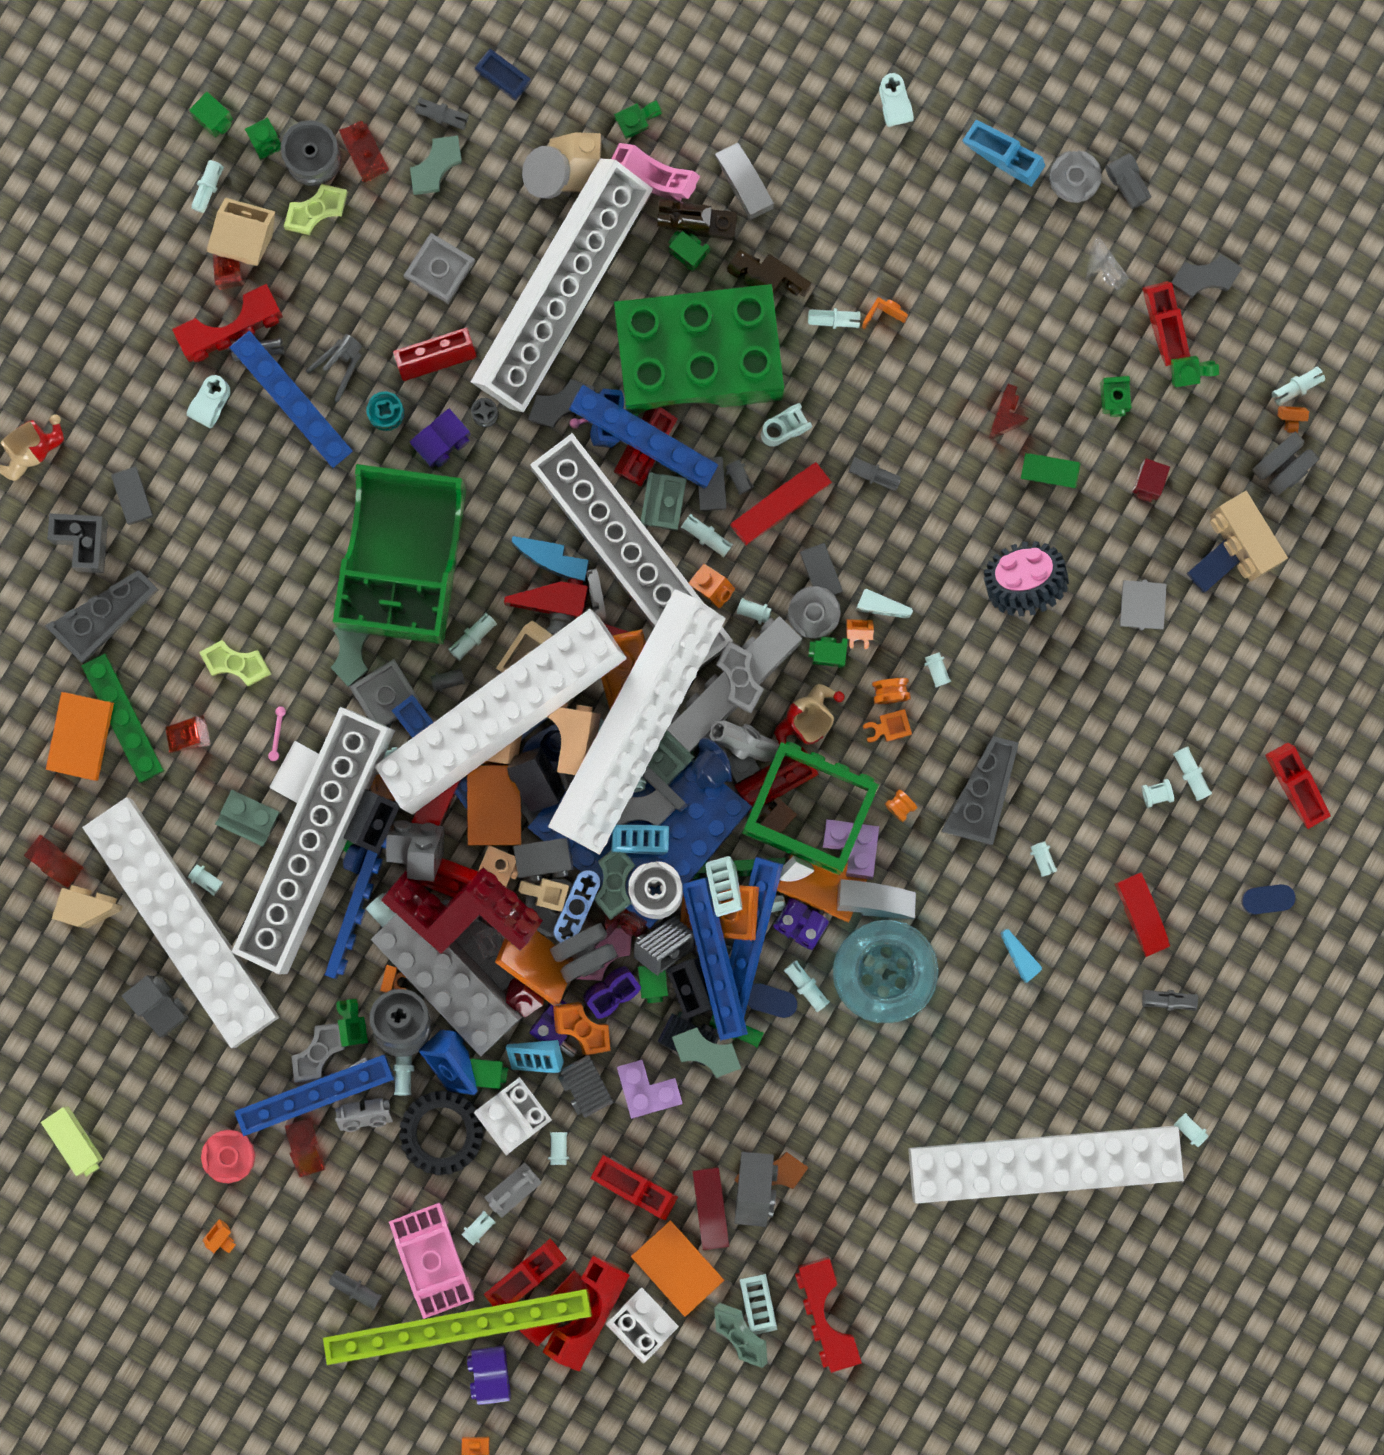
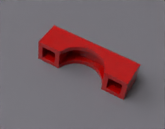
(257, 312)
(574, 1341)
(838, 1348)

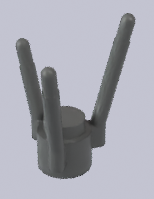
(346, 349)

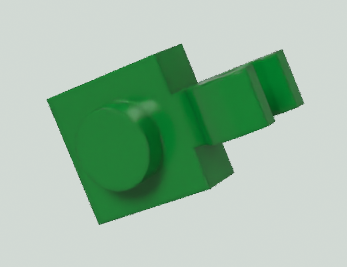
(633, 120)
(1188, 370)
(351, 1027)

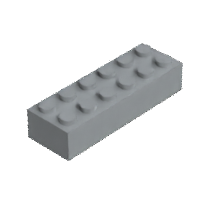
(768, 653)
(450, 984)

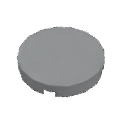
(545, 172)
(1075, 176)
(596, 593)
(814, 612)

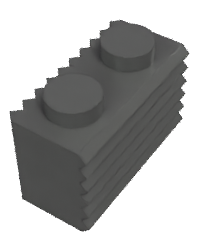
(664, 945)
(585, 1086)

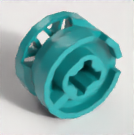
(385, 411)

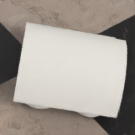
(294, 771)
(512, 1116)
(642, 1325)

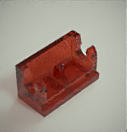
(363, 151)

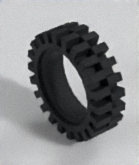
(410, 1142)

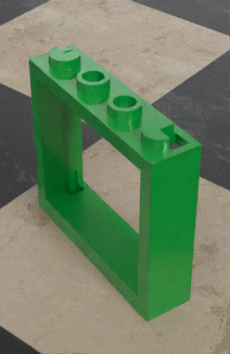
(795, 847)

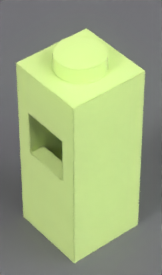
(72, 1142)

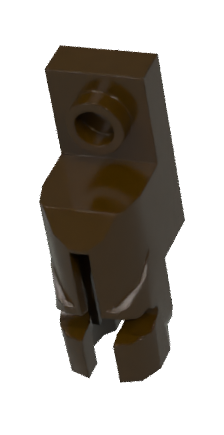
(697, 219)
(768, 272)

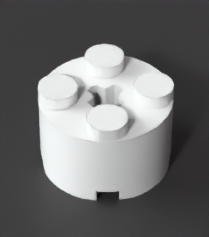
(653, 875)

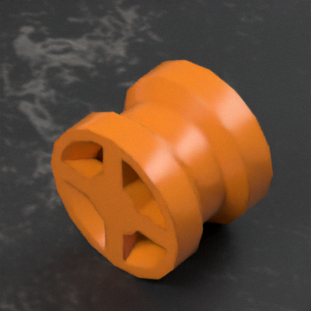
(901, 805)

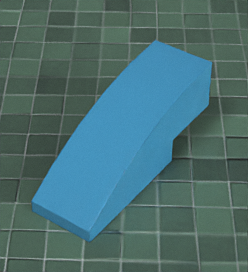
(1004, 152)
(552, 559)

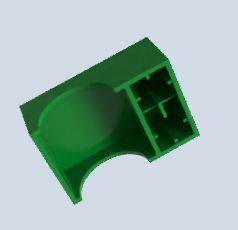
(700, 349)
(400, 554)

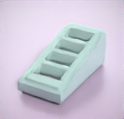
(878, 604)
(720, 870)
(754, 1281)

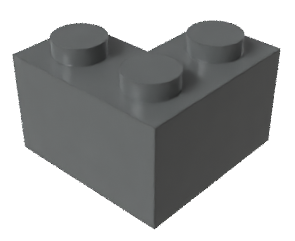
(87, 537)
(417, 846)
(543, 858)
(156, 1005)
(754, 1195)

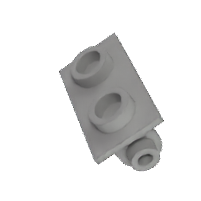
(351, 1117)
(512, 1190)

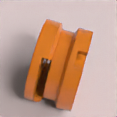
(891, 691)

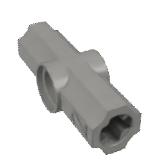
(743, 741)

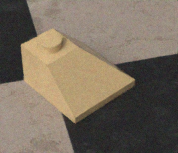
(583, 154)

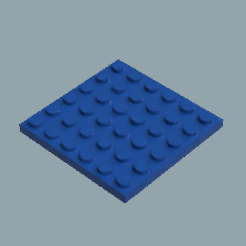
(692, 833)

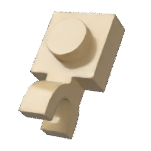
(548, 894)

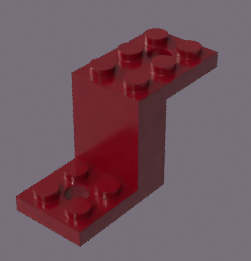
(480, 896)

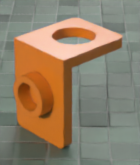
(889, 307)

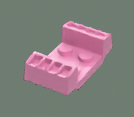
(431, 1260)

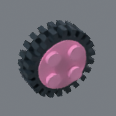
(1026, 578)

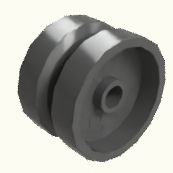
(297, 153)
(1286, 464)
(550, 918)
(585, 955)
(400, 1022)

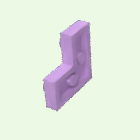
(863, 855)
(642, 1096)

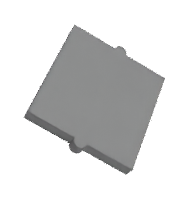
(1143, 604)

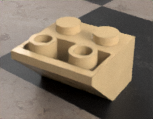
(241, 231)
(82, 910)

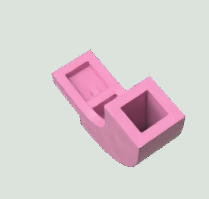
(664, 180)

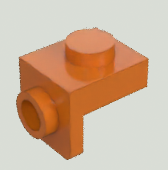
(712, 585)

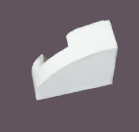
(796, 869)

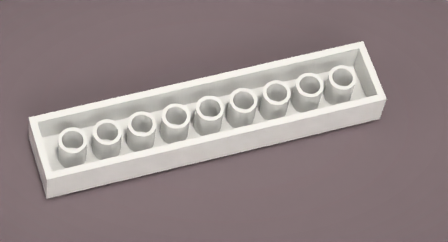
(562, 285)
(614, 532)
(500, 712)
(637, 721)
(312, 841)
(180, 922)
(1045, 1164)

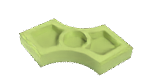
(325, 203)
(247, 666)

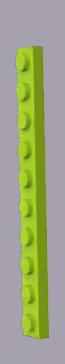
(457, 1327)

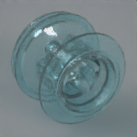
(919, 975)

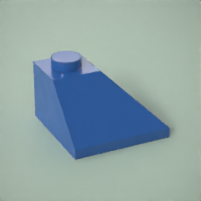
(450, 1062)

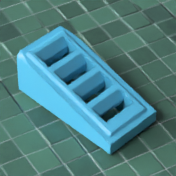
(663, 839)
(1023, 960)
(543, 1048)

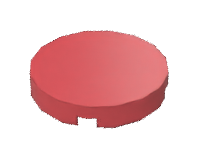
(228, 1156)

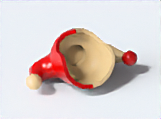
(29, 446)
(808, 716)

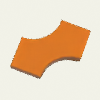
(572, 1020)

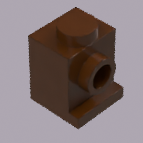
(779, 817)

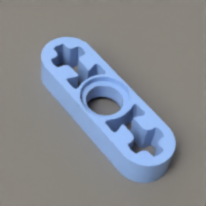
(587, 904)

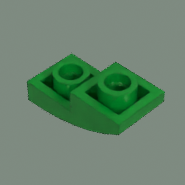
(1050, 470)

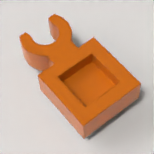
(892, 726)

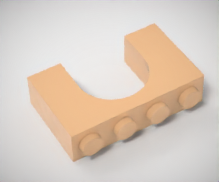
(577, 732)

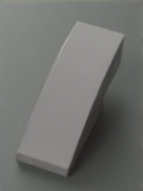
(744, 181)
(875, 899)

